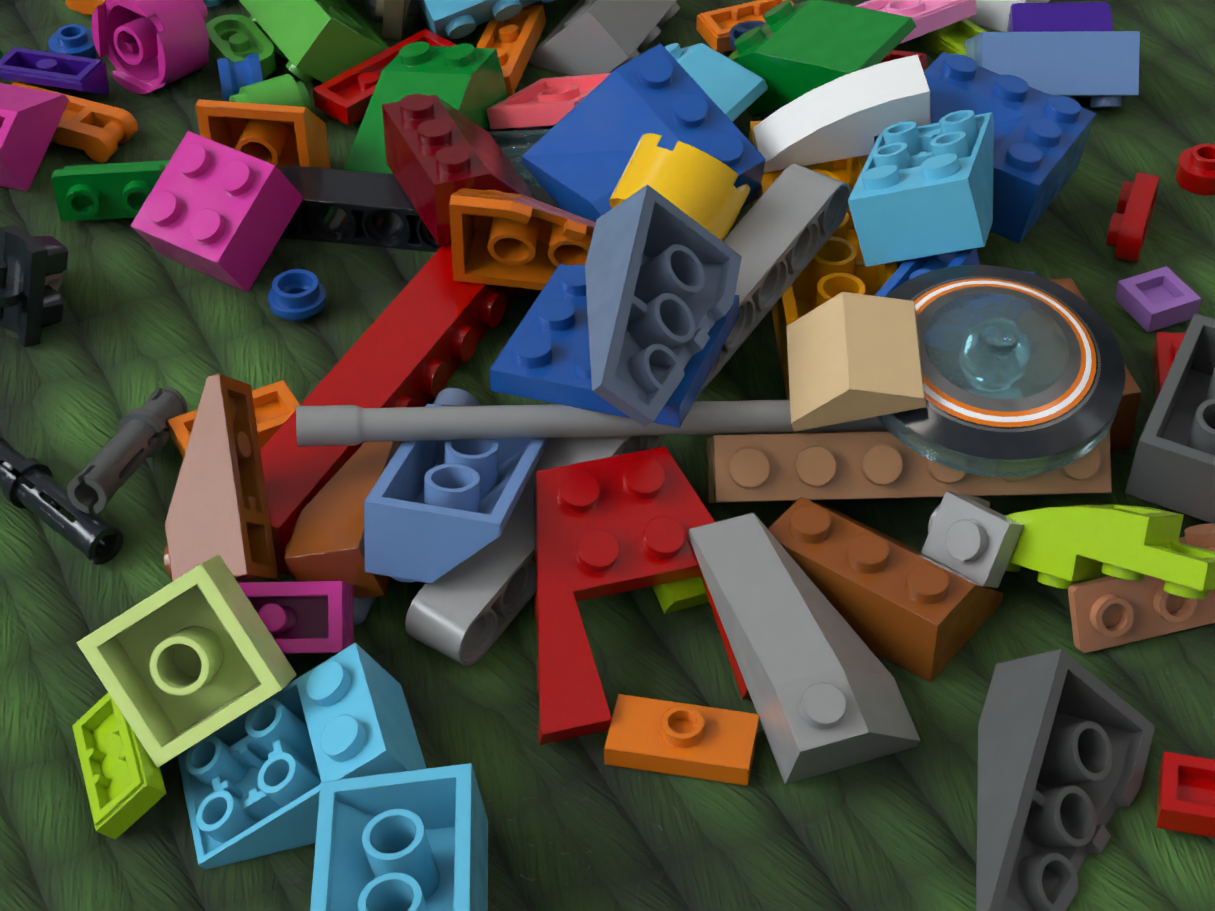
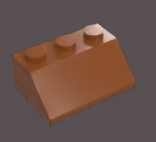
(884, 589)

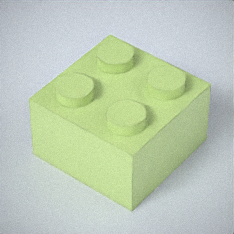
(187, 660)

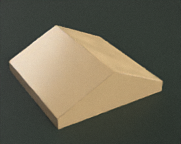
(854, 361)

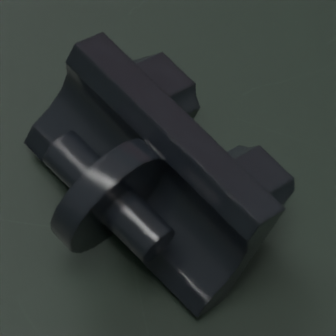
(23, 295)

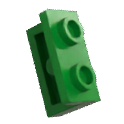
(104, 189)

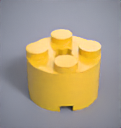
(687, 179)

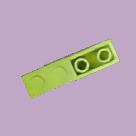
(1113, 541)

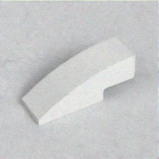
(844, 115)

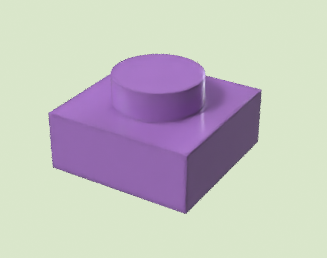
(1157, 299)

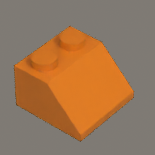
(267, 132)

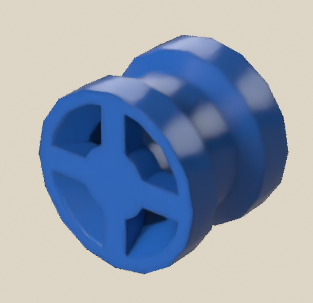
(238, 74)

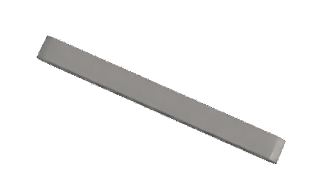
(483, 594)

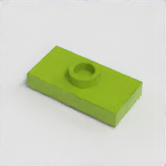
(115, 768)

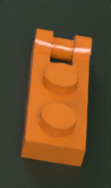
(92, 126)

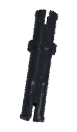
(88, 533)

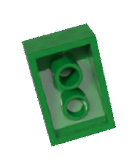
(814, 45)
(458, 74)

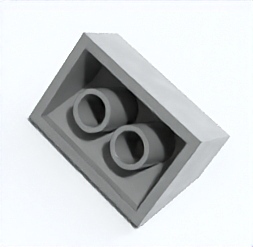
(602, 35)

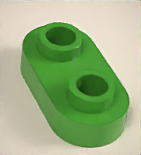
(237, 37)

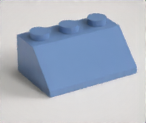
(1065, 63)
(443, 503)

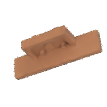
(1124, 611)

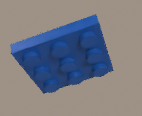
(551, 353)

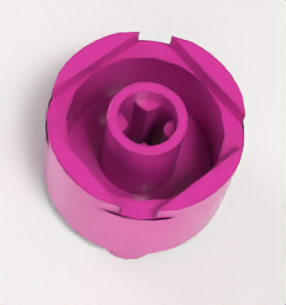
(151, 40)

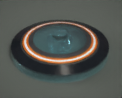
(1010, 372)

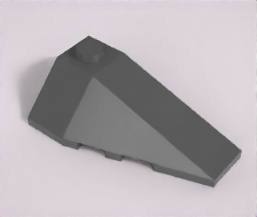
(1050, 776)

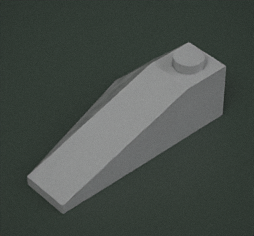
(804, 666)

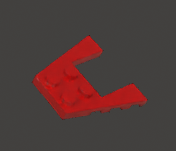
(596, 535)

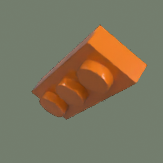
(514, 41)

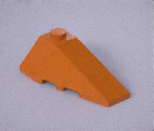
(513, 238)

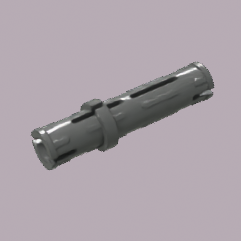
(139, 436)

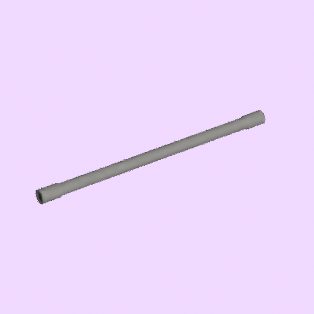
(354, 425)

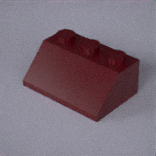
(440, 152)

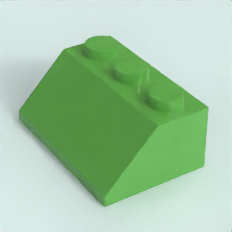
(316, 35)

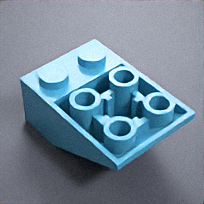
(926, 189)
(260, 776)

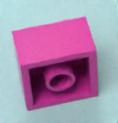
(217, 211)

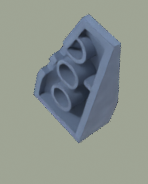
(652, 299)

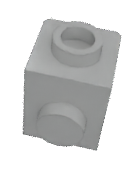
(971, 538)

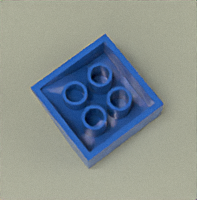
(651, 94)
(1034, 136)

